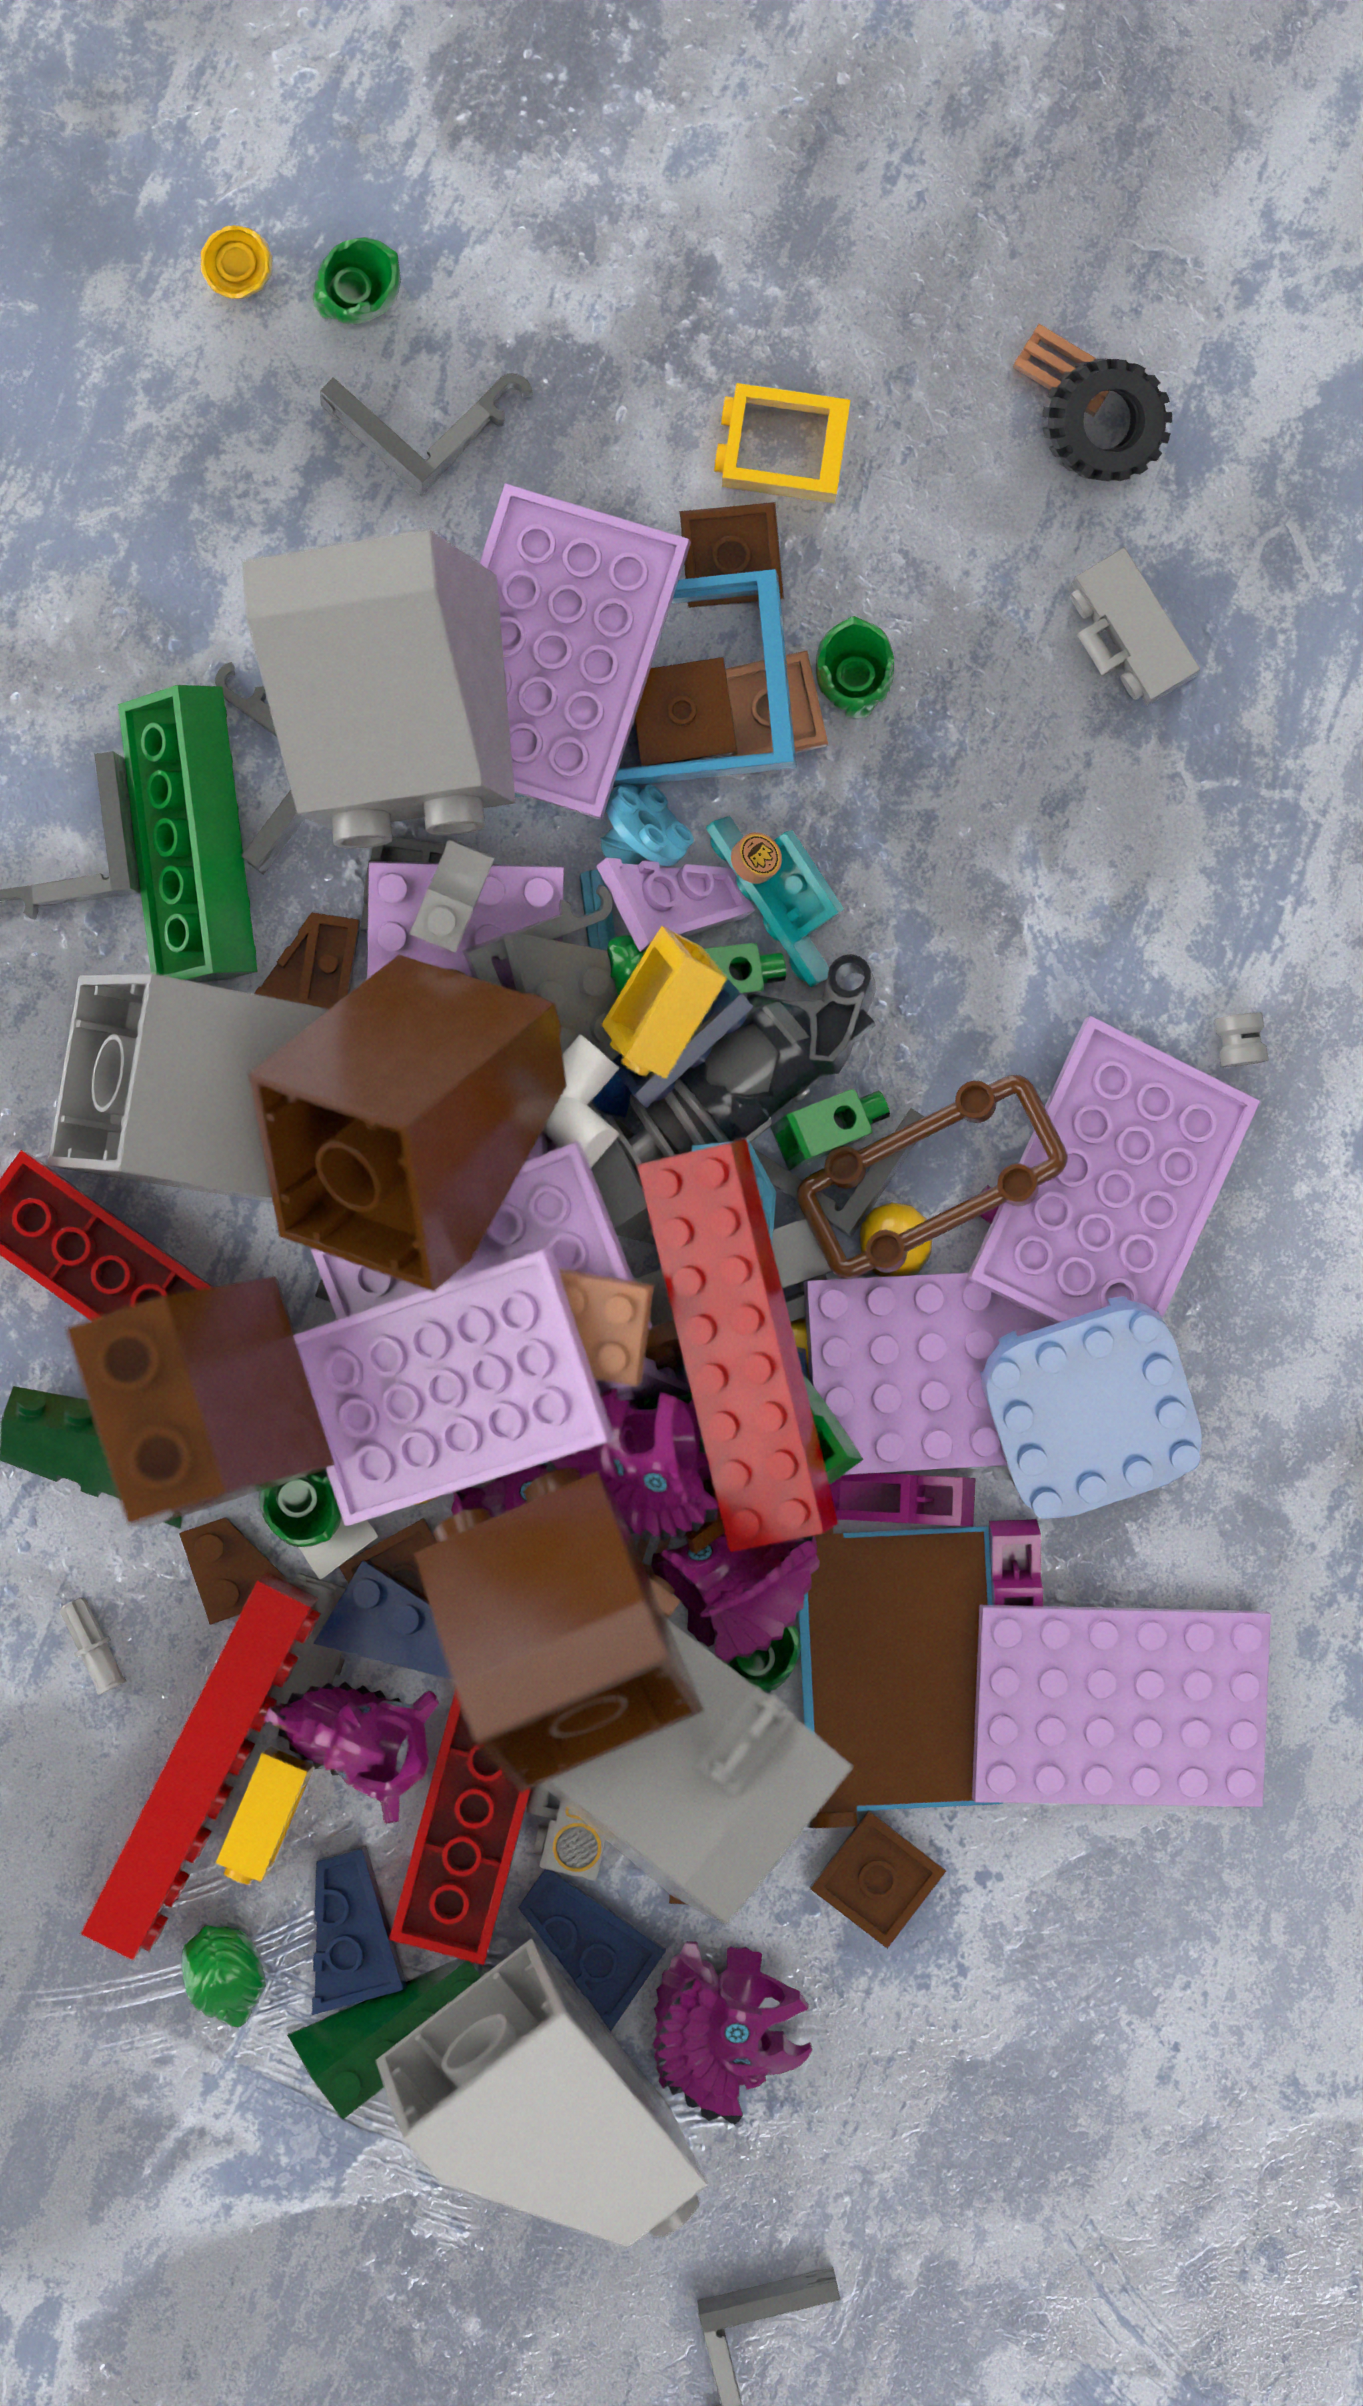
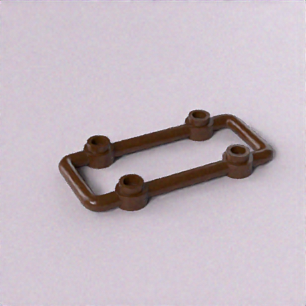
(974, 1103)

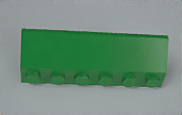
(187, 834)

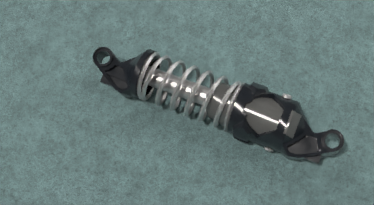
(755, 1069)

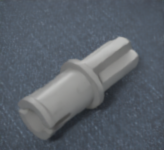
(92, 1645)

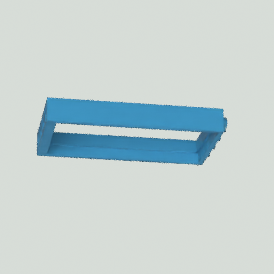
(766, 586)

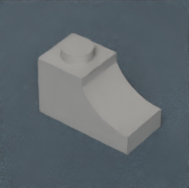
(452, 895)

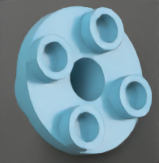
(643, 827)

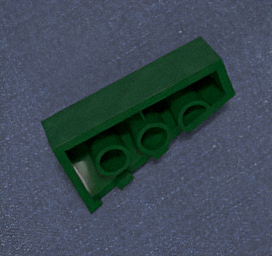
(57, 1440)
(345, 2045)

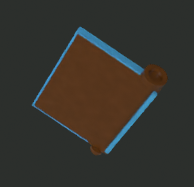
(895, 1665)

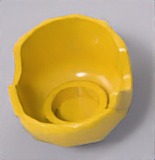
(236, 262)
(897, 1218)

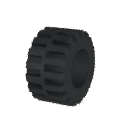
(1146, 426)

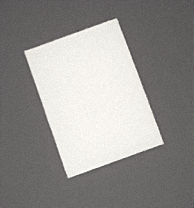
(341, 1547)

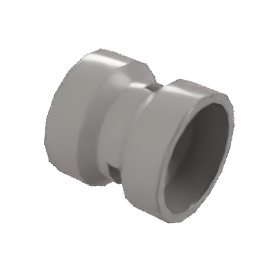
(1241, 1039)

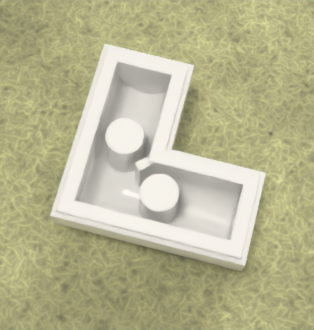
(572, 1120)

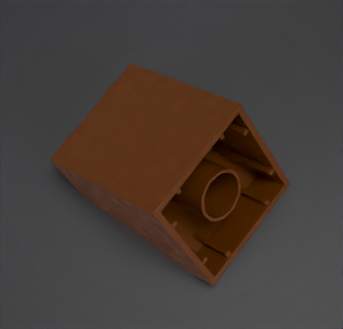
(407, 1117)
(200, 1399)
(553, 1629)

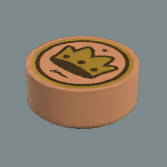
(756, 857)

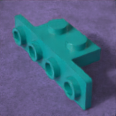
(791, 901)

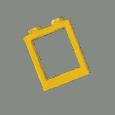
(774, 483)
(663, 1003)
(264, 1816)

